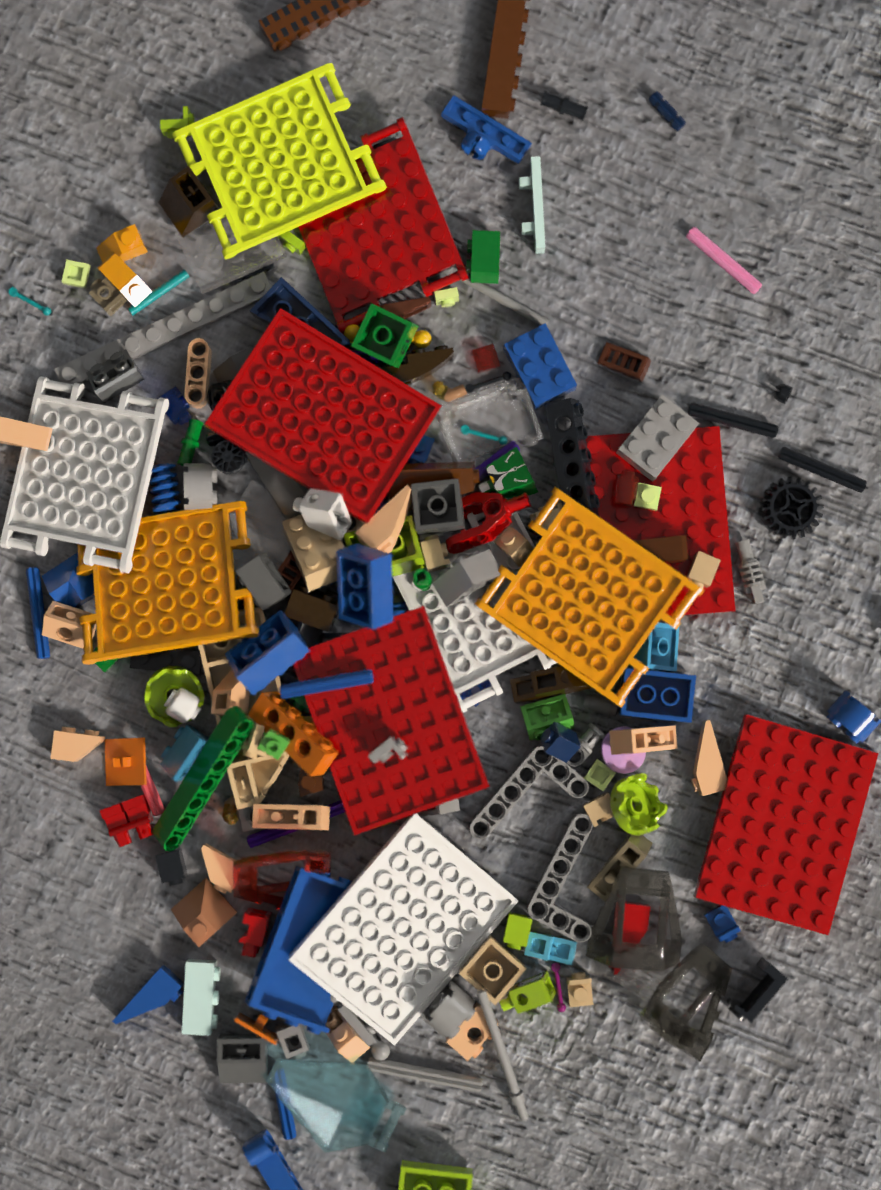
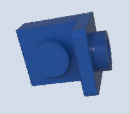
(422, 450)
(722, 923)

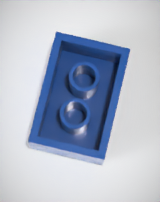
(540, 366)
(365, 586)
(269, 655)
(660, 696)

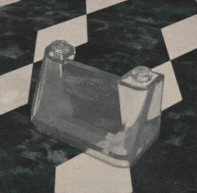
(495, 410)

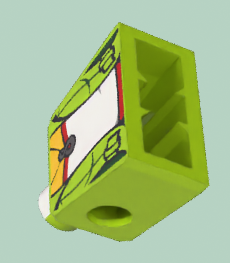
(538, 990)

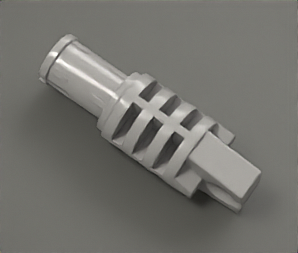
(750, 571)

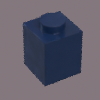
(560, 742)

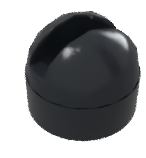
(784, 394)

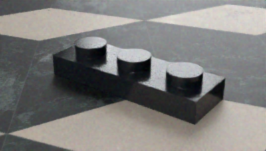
(176, 657)

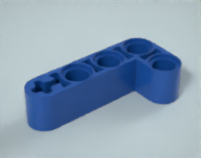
(266, 1155)

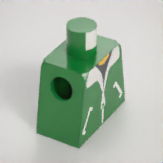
(509, 476)

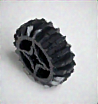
(794, 518)

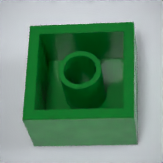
(384, 336)

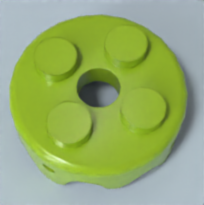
(164, 680)
(647, 805)

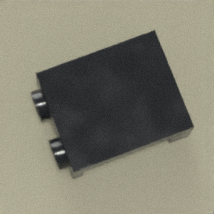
(761, 994)

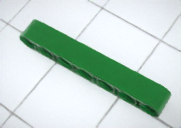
(202, 778)

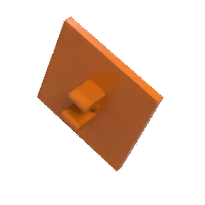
(125, 761)
(257, 1027)

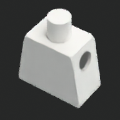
(324, 512)

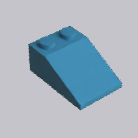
(181, 756)

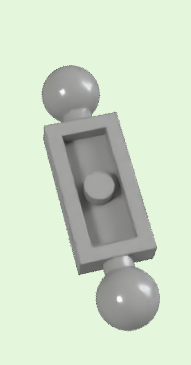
(379, 1049)

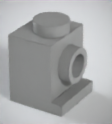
(293, 1050)

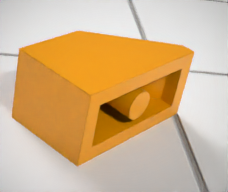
(125, 243)
(124, 279)

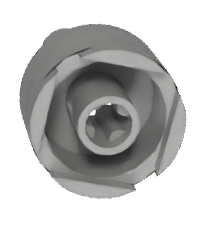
(199, 486)
(449, 1011)

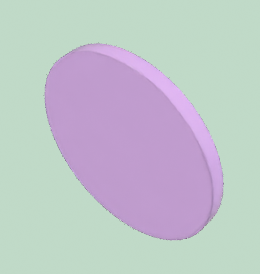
(620, 762)

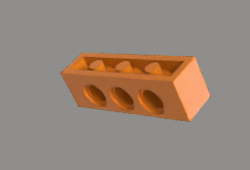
(313, 759)

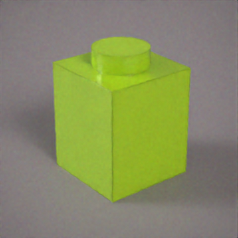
(517, 930)

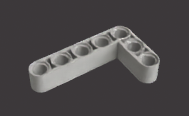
(522, 786)
(559, 879)

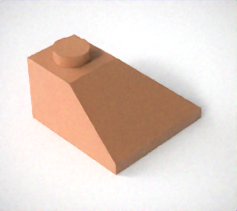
(203, 912)

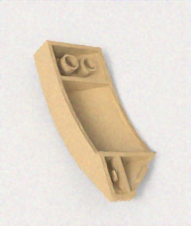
(248, 776)

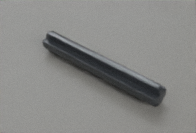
(733, 420)
(822, 469)

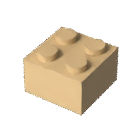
(492, 969)

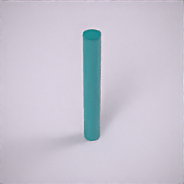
(160, 291)

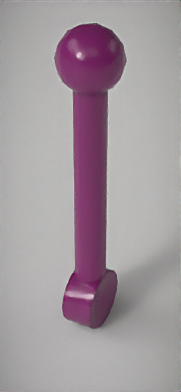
(561, 1007)

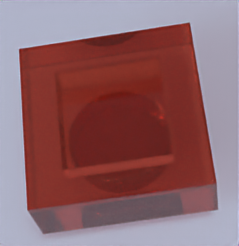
(485, 358)

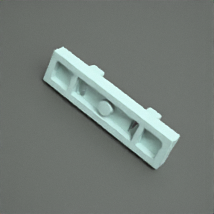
(534, 183)

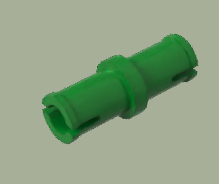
(190, 442)
(419, 575)

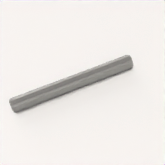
(426, 1074)

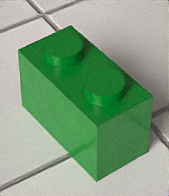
(485, 256)

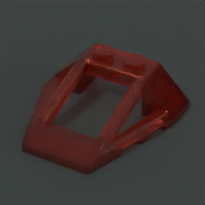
(246, 873)

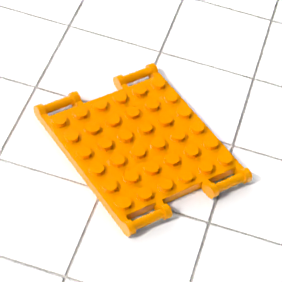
(176, 590)
(588, 596)

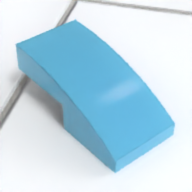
(551, 948)

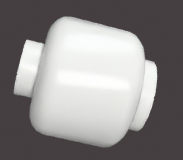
(182, 705)

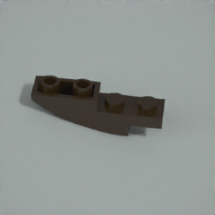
(421, 364)
(546, 683)

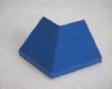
(67, 586)

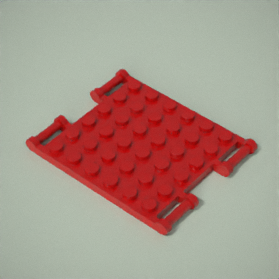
(385, 237)

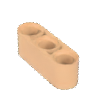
(195, 362)

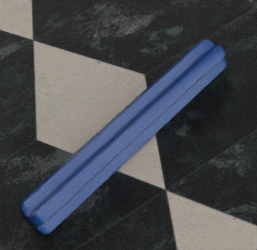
(37, 612)
(326, 684)

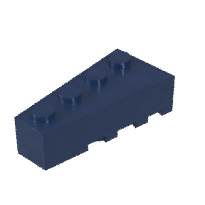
(284, 296)

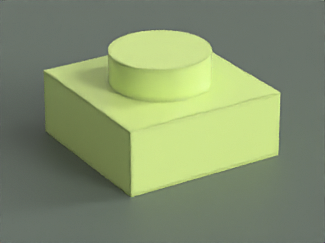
(76, 273)
(446, 297)
(647, 496)
(599, 775)

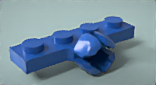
(484, 132)

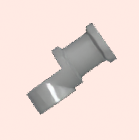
(586, 748)

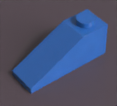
(154, 994)

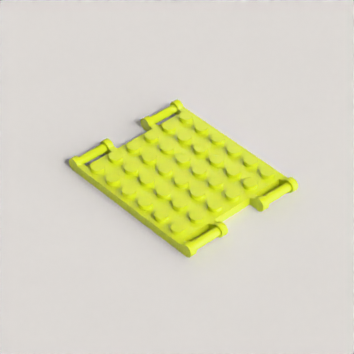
(278, 160)

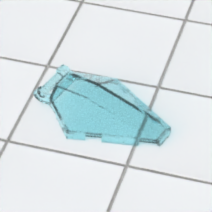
(335, 1102)

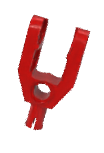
(494, 523)

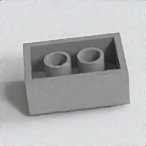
(657, 438)

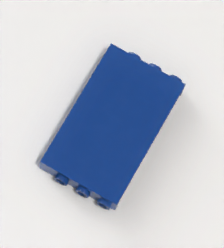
(278, 984)

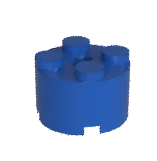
(853, 716)

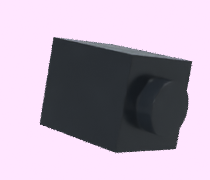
(171, 867)

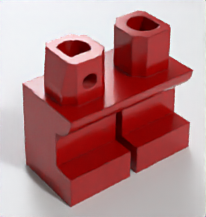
(126, 816)
(257, 933)

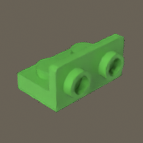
(541, 714)

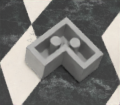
(466, 576)

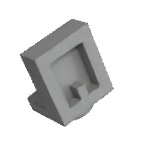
(384, 751)

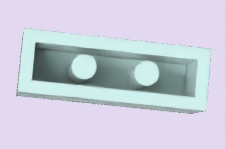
(200, 997)

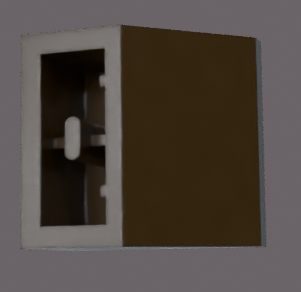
(186, 202)
(313, 607)

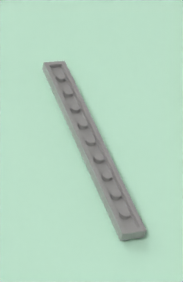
(170, 327)

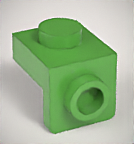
(273, 743)

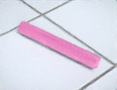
(724, 260)

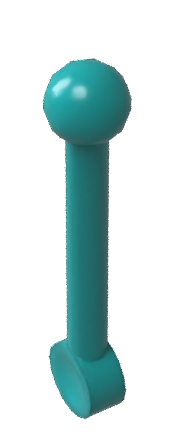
(13, 292)
(465, 430)

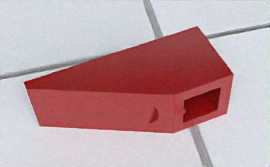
(635, 924)

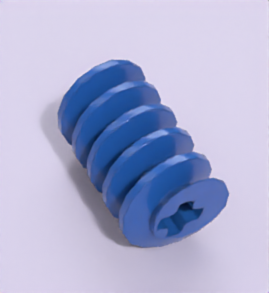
(164, 489)

